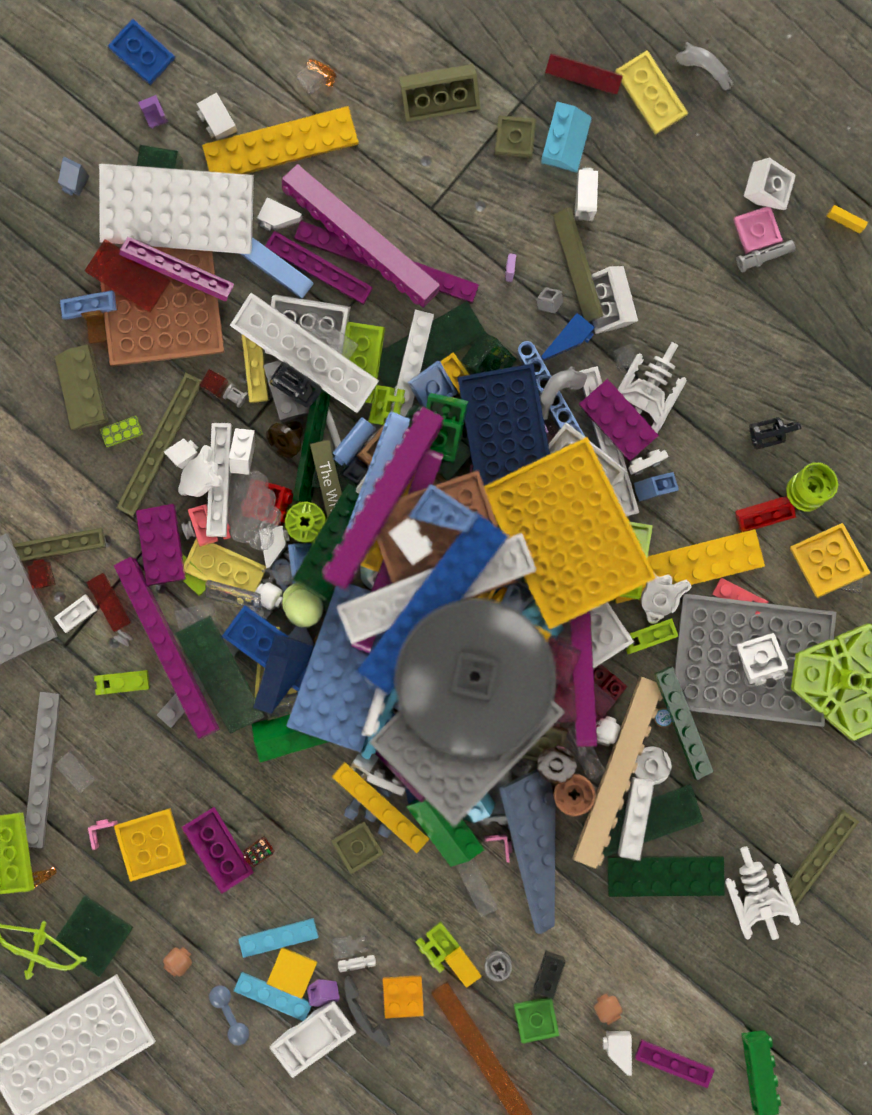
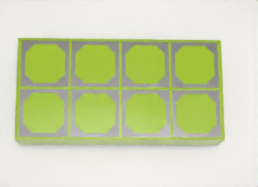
(121, 431)

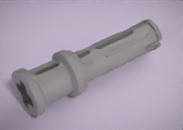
(757, 257)

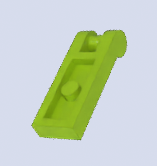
(653, 635)
(122, 682)

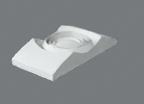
(312, 1038)

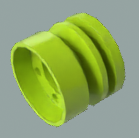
(812, 487)
(294, 520)

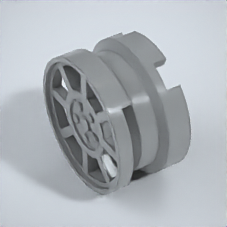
(498, 966)

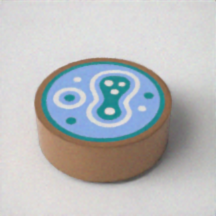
(662, 718)

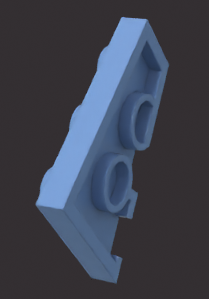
(442, 510)

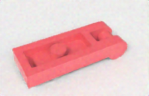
(731, 591)

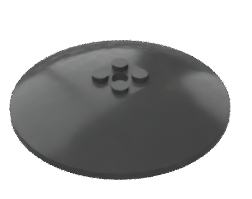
(484, 714)

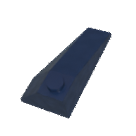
(283, 667)

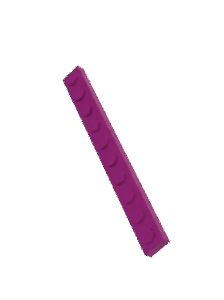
(330, 242)

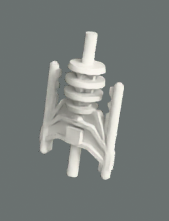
(647, 394)
(761, 901)

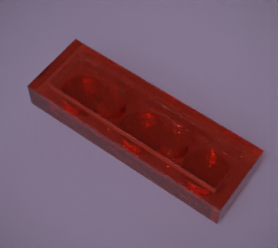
(109, 602)

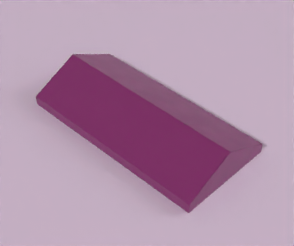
(217, 850)

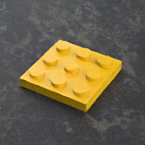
(829, 560)
(150, 844)

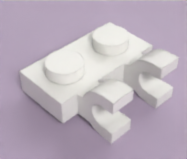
(653, 460)
(378, 778)

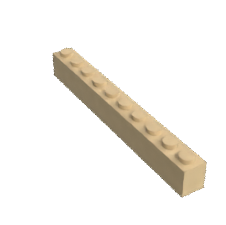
(617, 773)

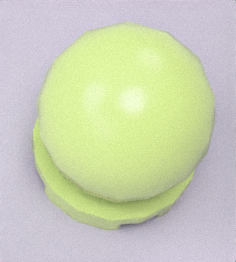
(301, 606)

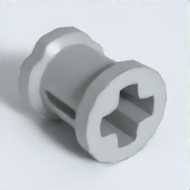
(235, 395)

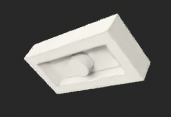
(75, 613)

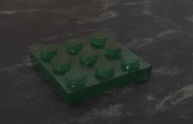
(93, 934)

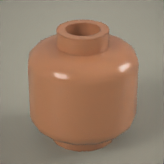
(177, 961)
(608, 1009)

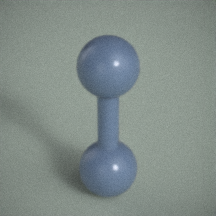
(220, 998)

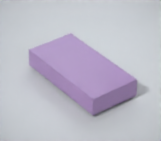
(510, 267)

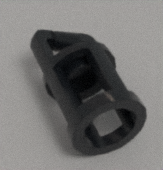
(299, 386)
(779, 430)

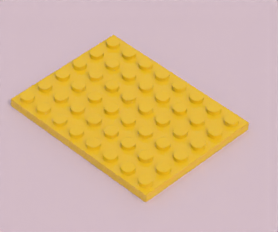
(572, 531)

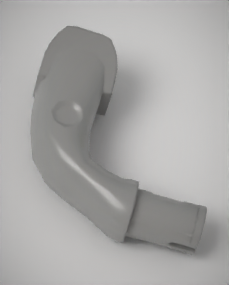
(705, 59)
(564, 379)

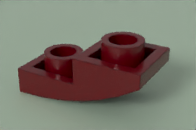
(608, 682)

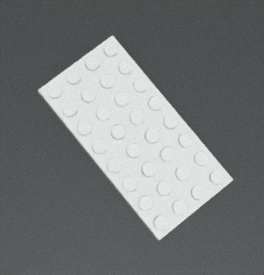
(176, 208)
(71, 1047)

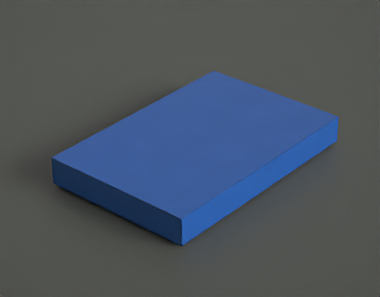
(141, 51)

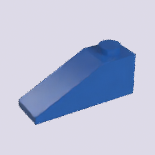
(571, 336)

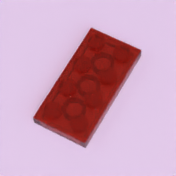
(127, 277)

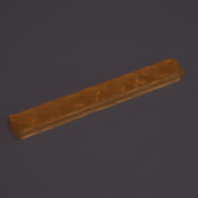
(480, 1050)

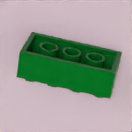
(275, 739)
(455, 843)
(760, 1073)

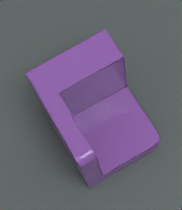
(153, 111)
(322, 992)

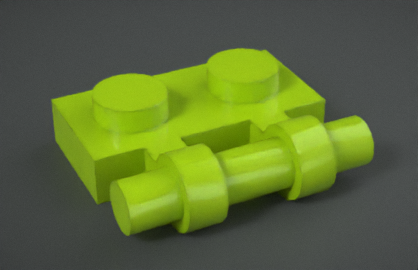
(382, 404)
(442, 940)

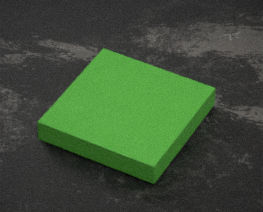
(536, 1019)

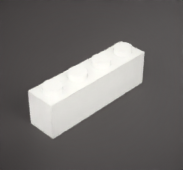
(635, 818)

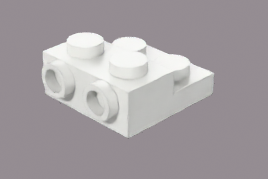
(762, 659)

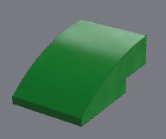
(454, 413)

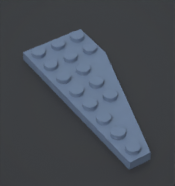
(531, 821)

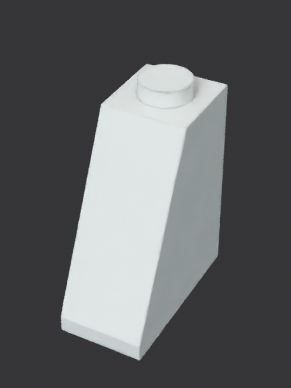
(586, 194)

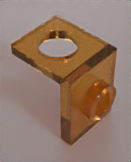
(95, 326)

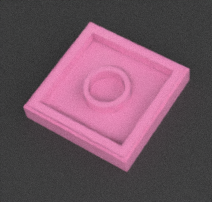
(757, 229)

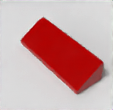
(765, 514)

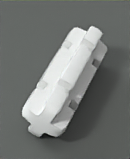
(356, 963)

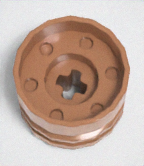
(582, 802)

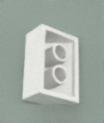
(614, 299)

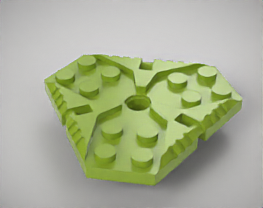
(825, 677)

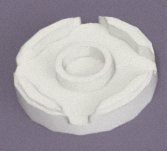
(653, 765)

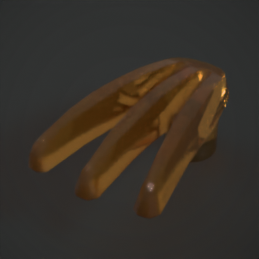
(327, 71)
(43, 875)

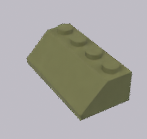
(440, 92)
(81, 387)

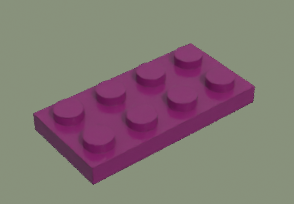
(618, 420)
(160, 545)

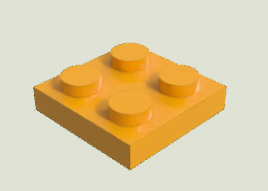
(403, 996)

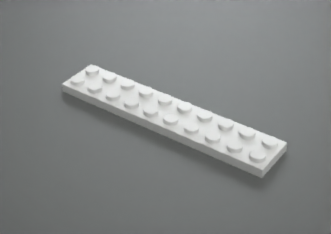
(379, 609)

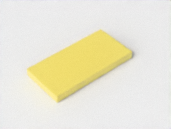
(651, 92)
(224, 566)

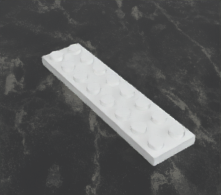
(304, 352)

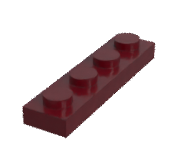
(584, 73)

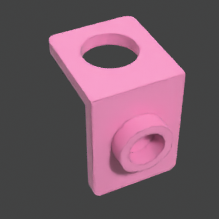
(92, 831)
(508, 845)

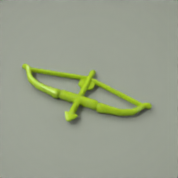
(39, 939)

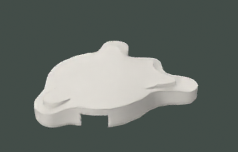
(199, 474)
(662, 597)

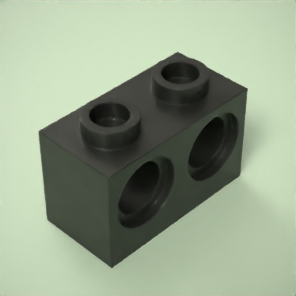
(549, 974)

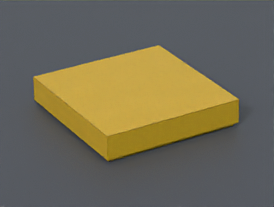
(292, 972)

